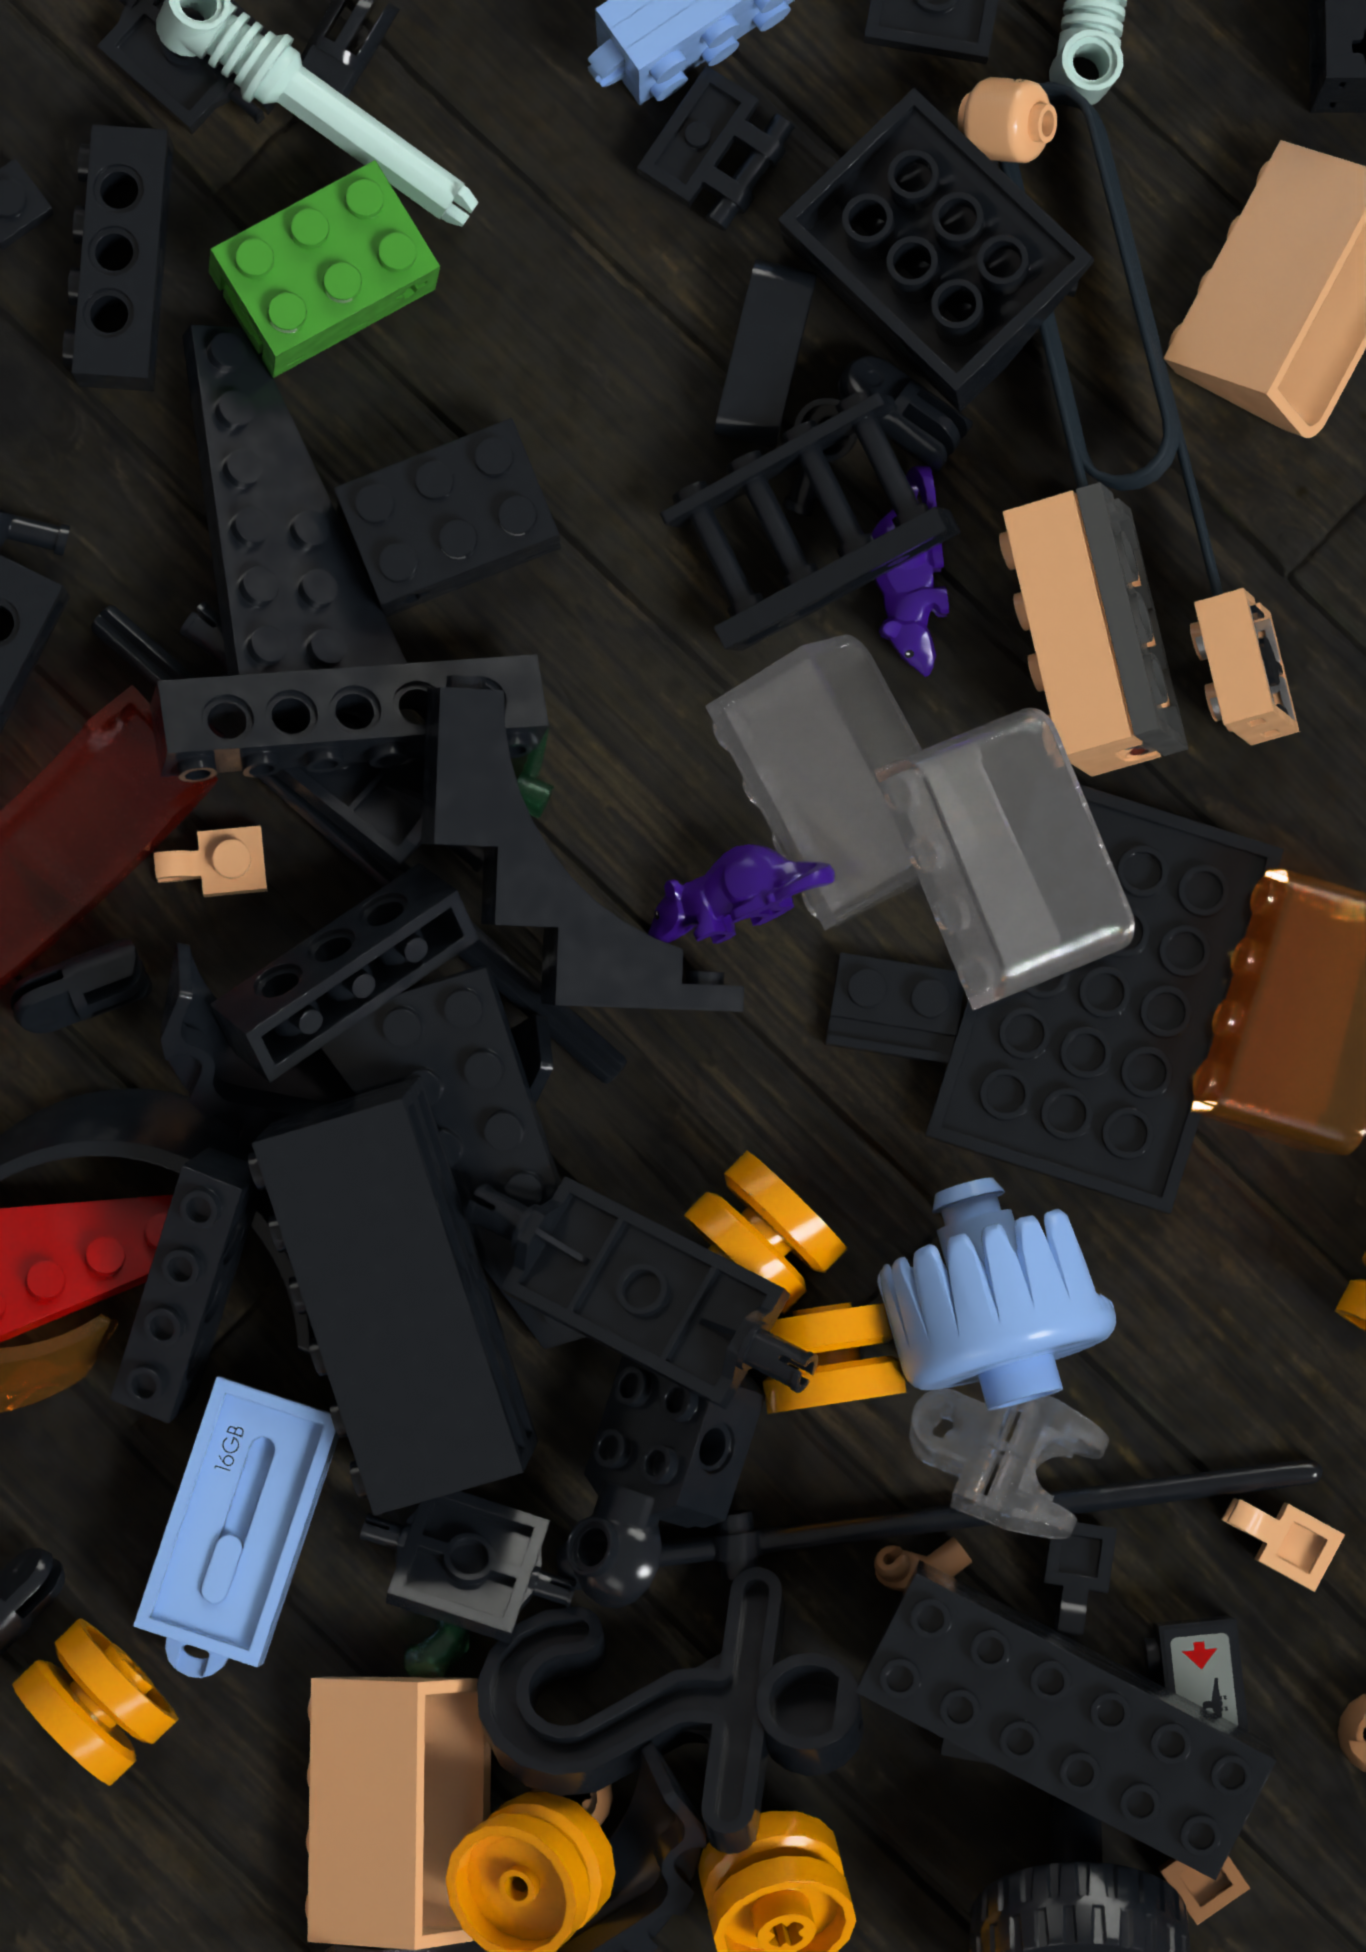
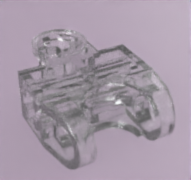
(974, 1448)

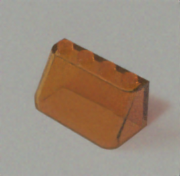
(1293, 1020)

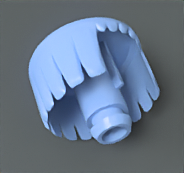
(1000, 1304)

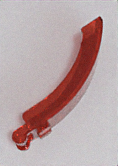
(84, 828)

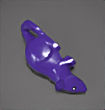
(910, 588)
(738, 886)

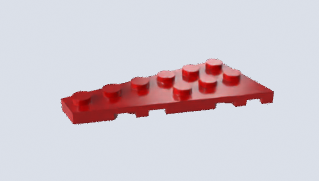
(73, 1256)

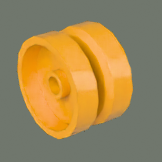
(767, 1229)
(841, 1375)
(88, 1706)
(530, 1874)
(779, 1891)

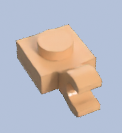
(226, 861)
(1292, 1542)

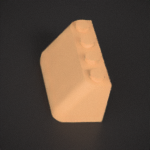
(1287, 295)
(391, 1795)

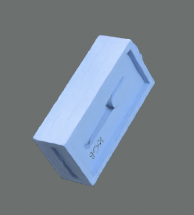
(662, 40)
(237, 1527)

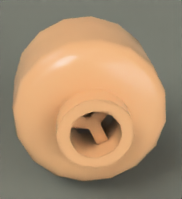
(1008, 119)

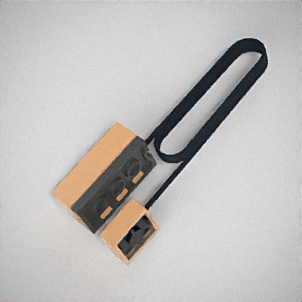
(1088, 581)

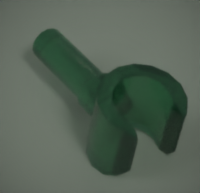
(533, 790)

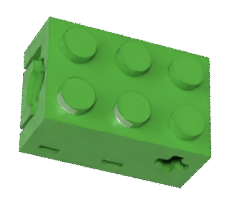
(323, 268)

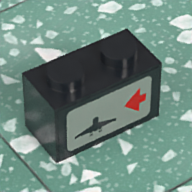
(1200, 1664)

